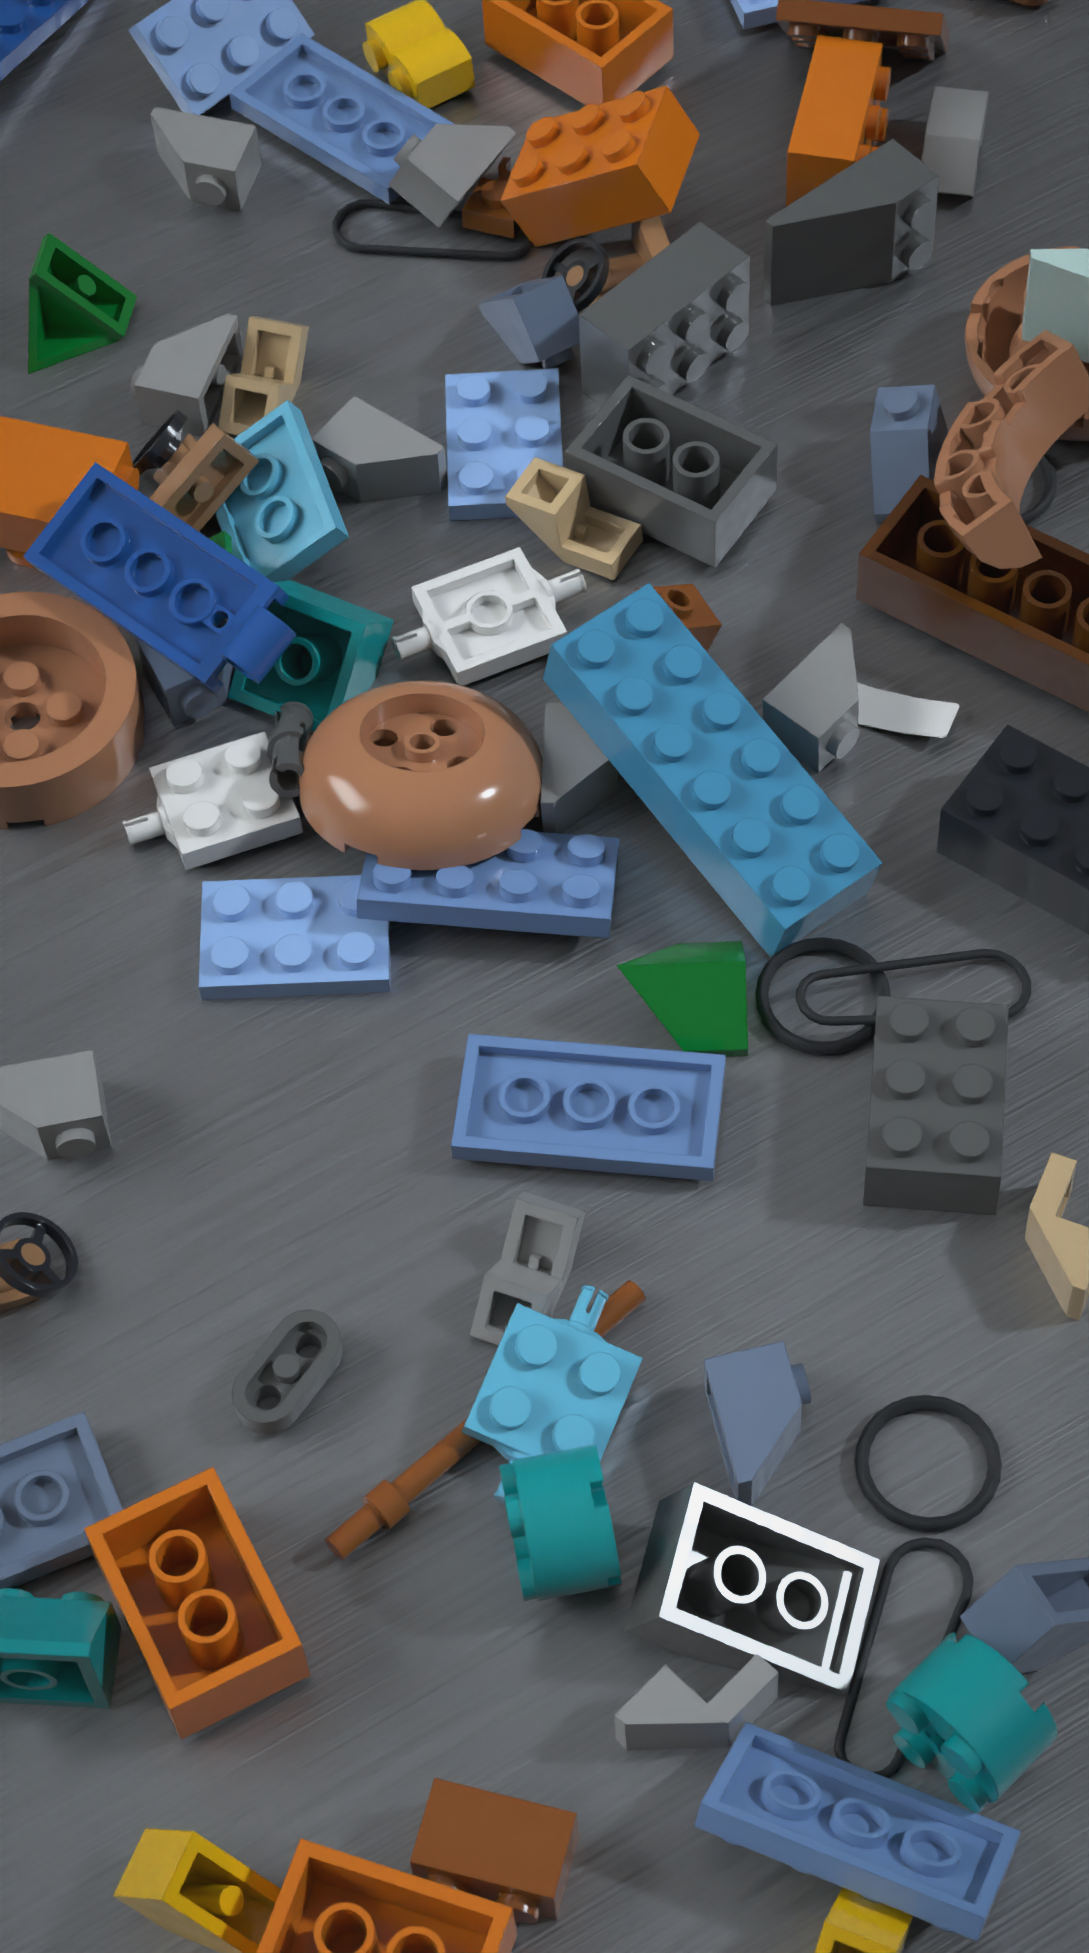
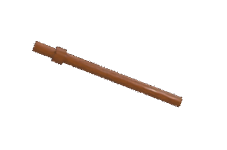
(389, 1501)

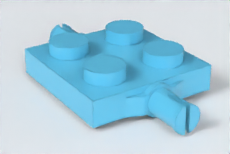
(552, 1385)

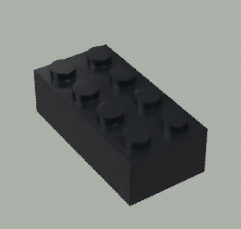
(1024, 825)

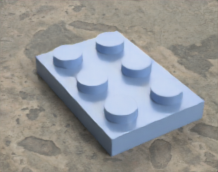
(214, 44)
(494, 433)
(289, 939)

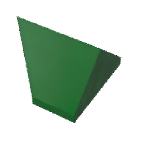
(72, 306)
(696, 994)

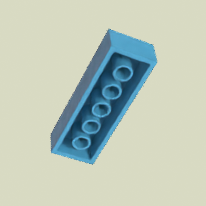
(710, 770)

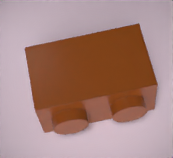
(497, 1848)

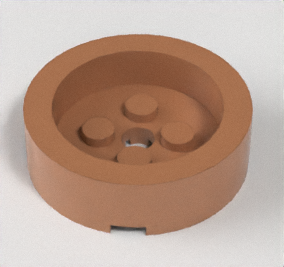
(84, 685)

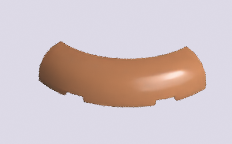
(1001, 443)

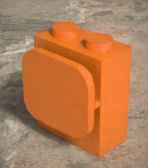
(41, 471)

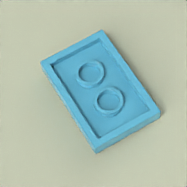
(284, 507)

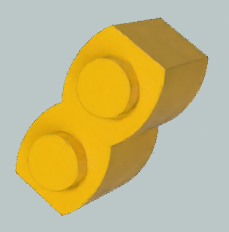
(419, 54)

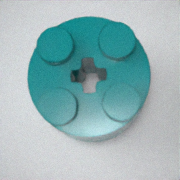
(560, 1523)
(970, 1720)

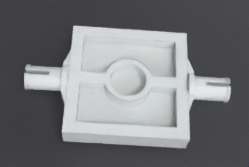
(488, 616)
(217, 803)

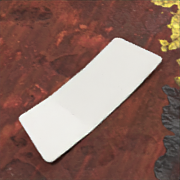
(904, 713)

